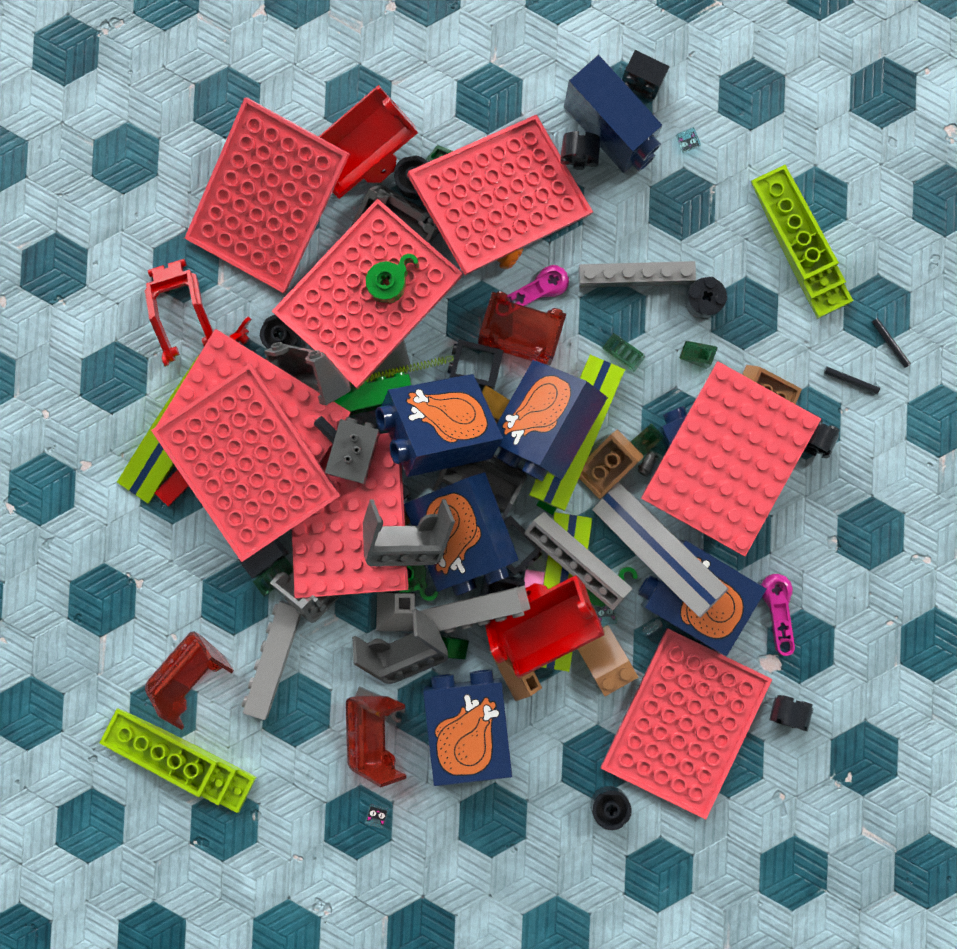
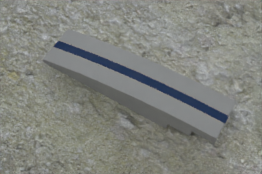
(660, 550)

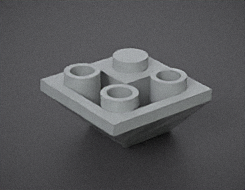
(395, 611)

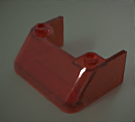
(180, 673)
(367, 738)

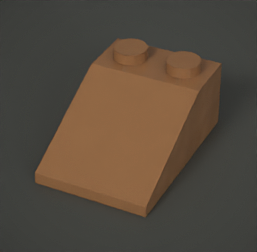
(773, 382)
(609, 463)
(608, 662)

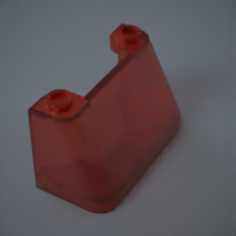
(521, 329)

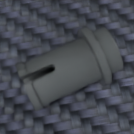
(647, 464)

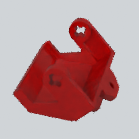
(371, 137)
(553, 626)

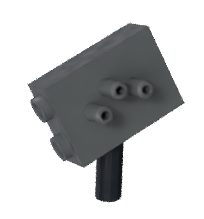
(351, 448)

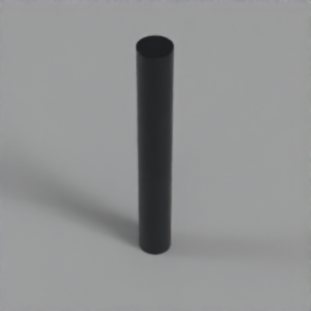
(891, 343)
(851, 380)

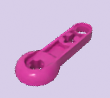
(540, 286)
(779, 609)

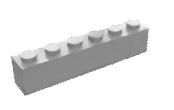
(636, 274)
(578, 560)
(479, 609)
(272, 662)

